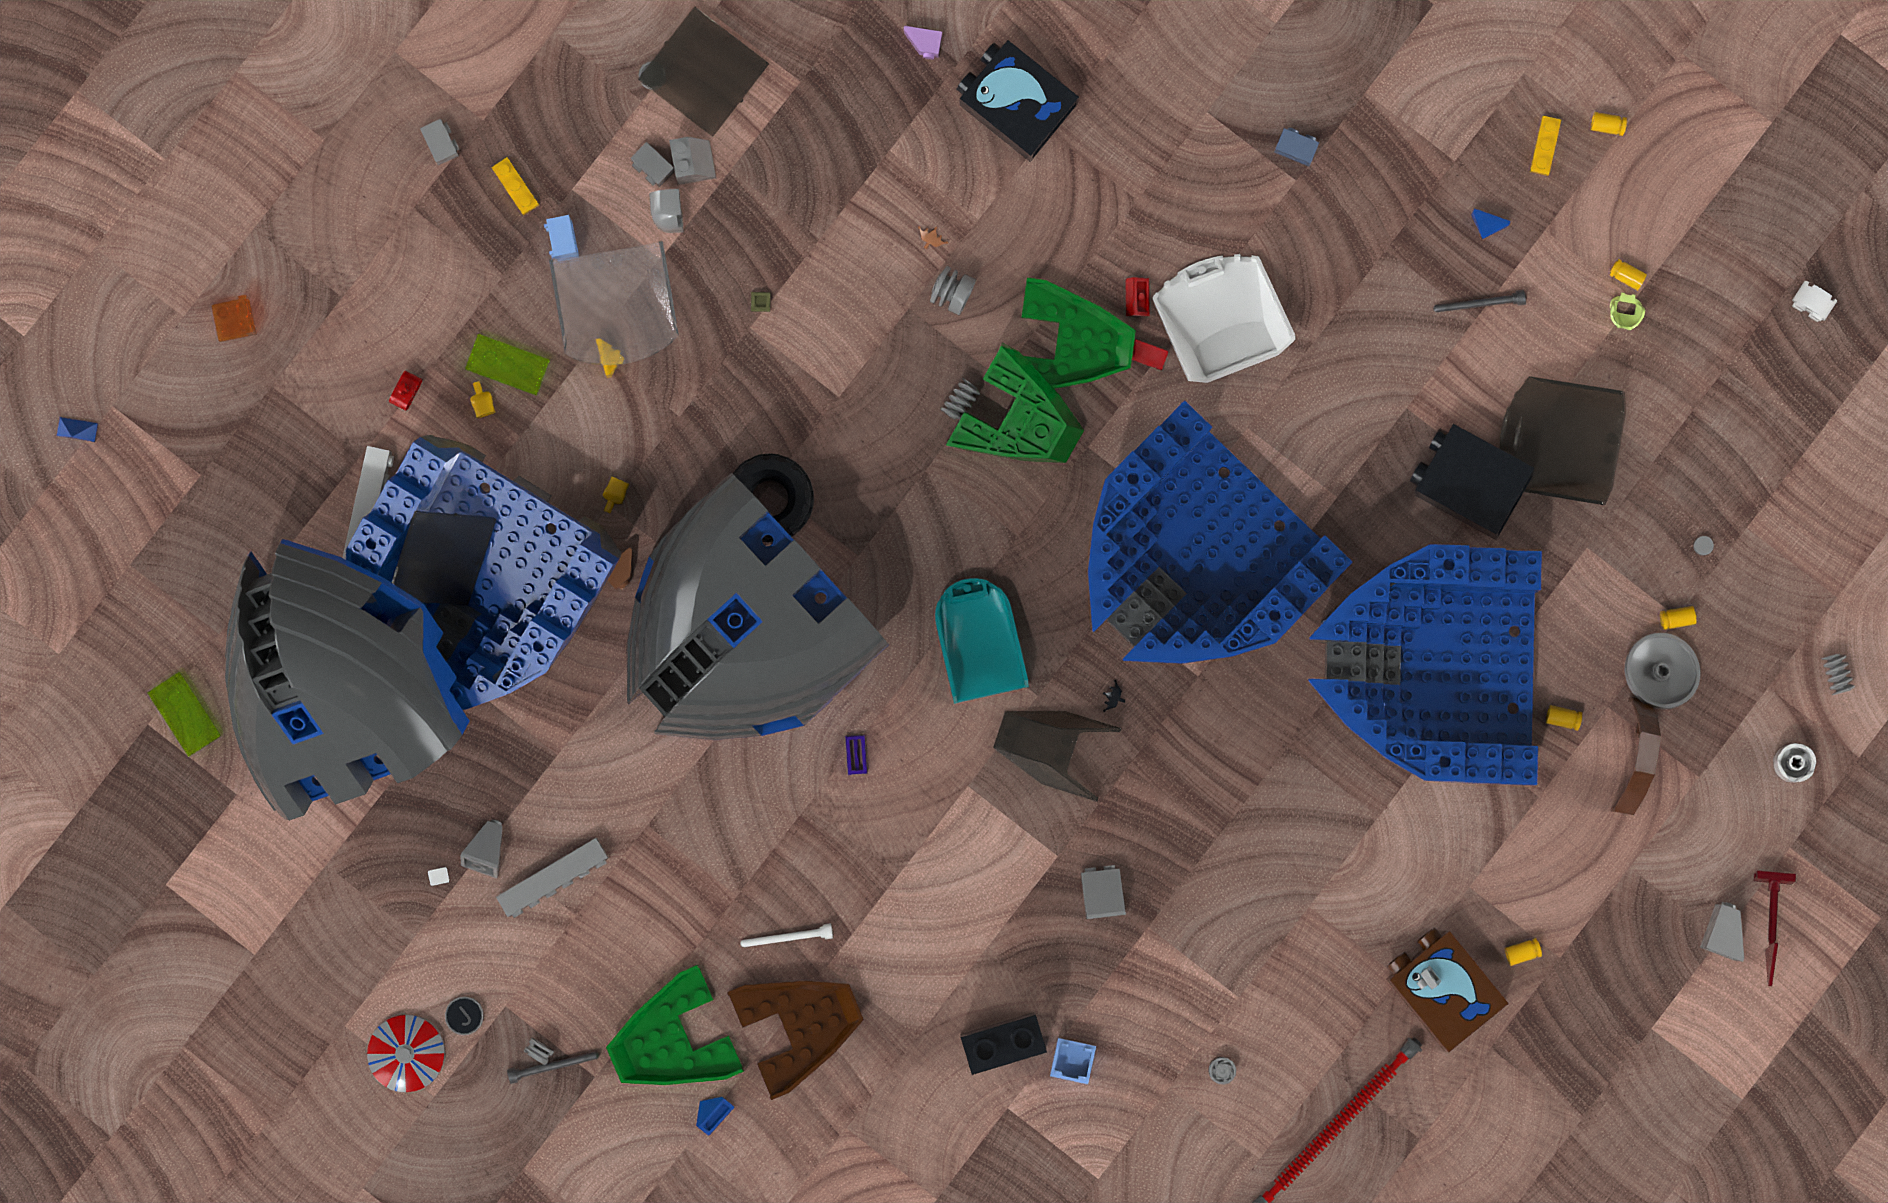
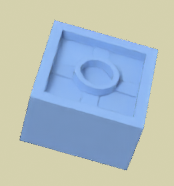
(562, 237)
(1072, 1060)

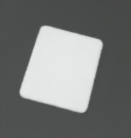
(438, 876)

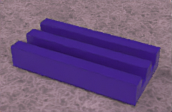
(855, 738)

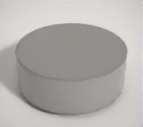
(1703, 545)

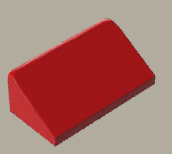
(1137, 297)
(1149, 354)

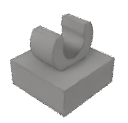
(1429, 978)

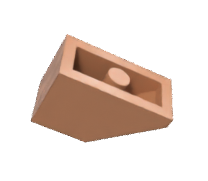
(623, 570)

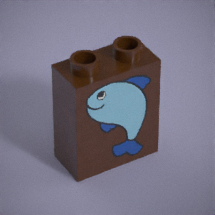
(1459, 1002)

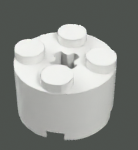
(1814, 301)
(1805, 765)

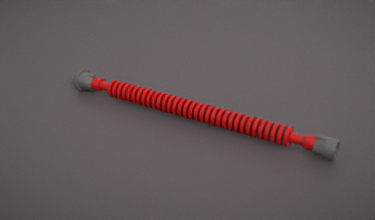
(1407, 1052)

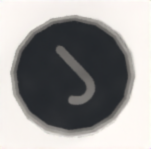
(464, 1015)

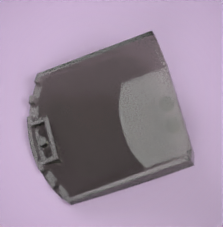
(1567, 436)

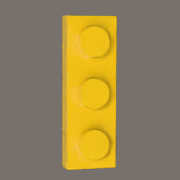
(1545, 145)
(515, 186)

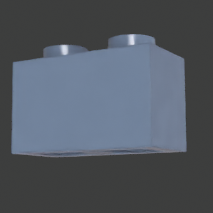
(1296, 146)

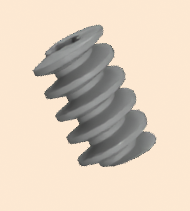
(960, 400)
(1838, 673)

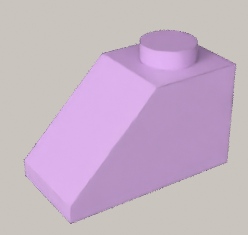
(924, 41)

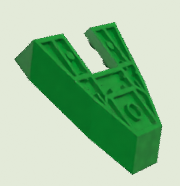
(1088, 339)
(1037, 424)
(656, 1048)

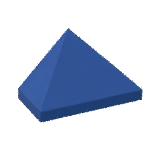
(1487, 223)
(77, 429)
(712, 1113)

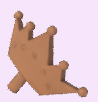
(931, 238)

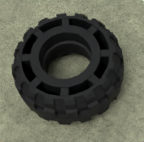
(793, 478)

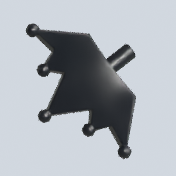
(1113, 697)

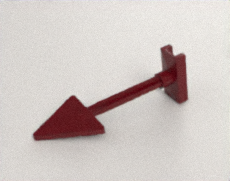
(1774, 880)

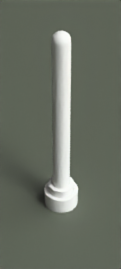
(825, 932)

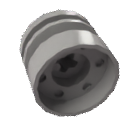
(952, 290)

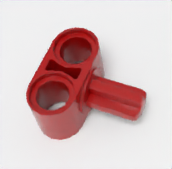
(405, 390)

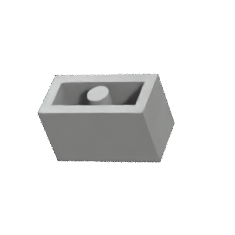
(439, 141)
(652, 164)

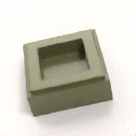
(760, 301)

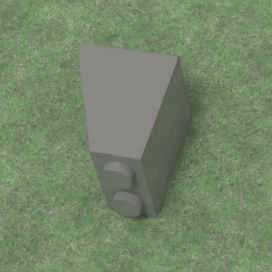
(692, 160)
(1102, 892)
(1725, 932)

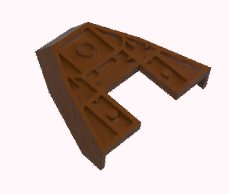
(1646, 759)
(815, 1018)

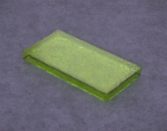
(507, 364)
(184, 714)

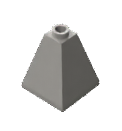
(484, 850)

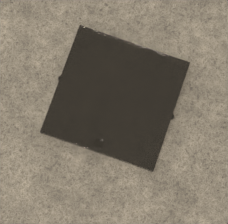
(703, 71)
(443, 556)

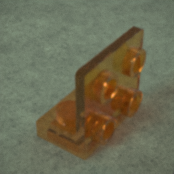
(234, 319)

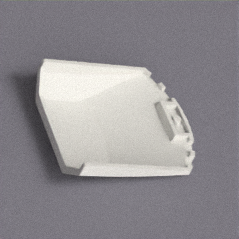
(1223, 317)

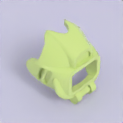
(1624, 320)

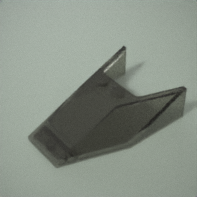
(1044, 745)

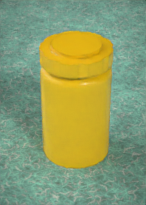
(1608, 123)
(1627, 274)
(1678, 617)
(1563, 717)
(1523, 952)

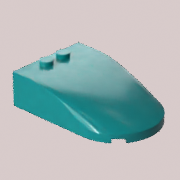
(979, 641)

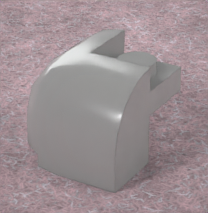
(666, 210)

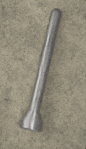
(1516, 298)
(516, 1074)

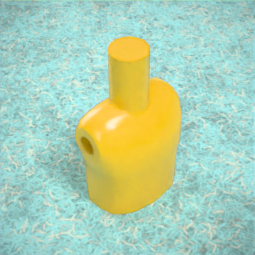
(482, 401)
(614, 493)

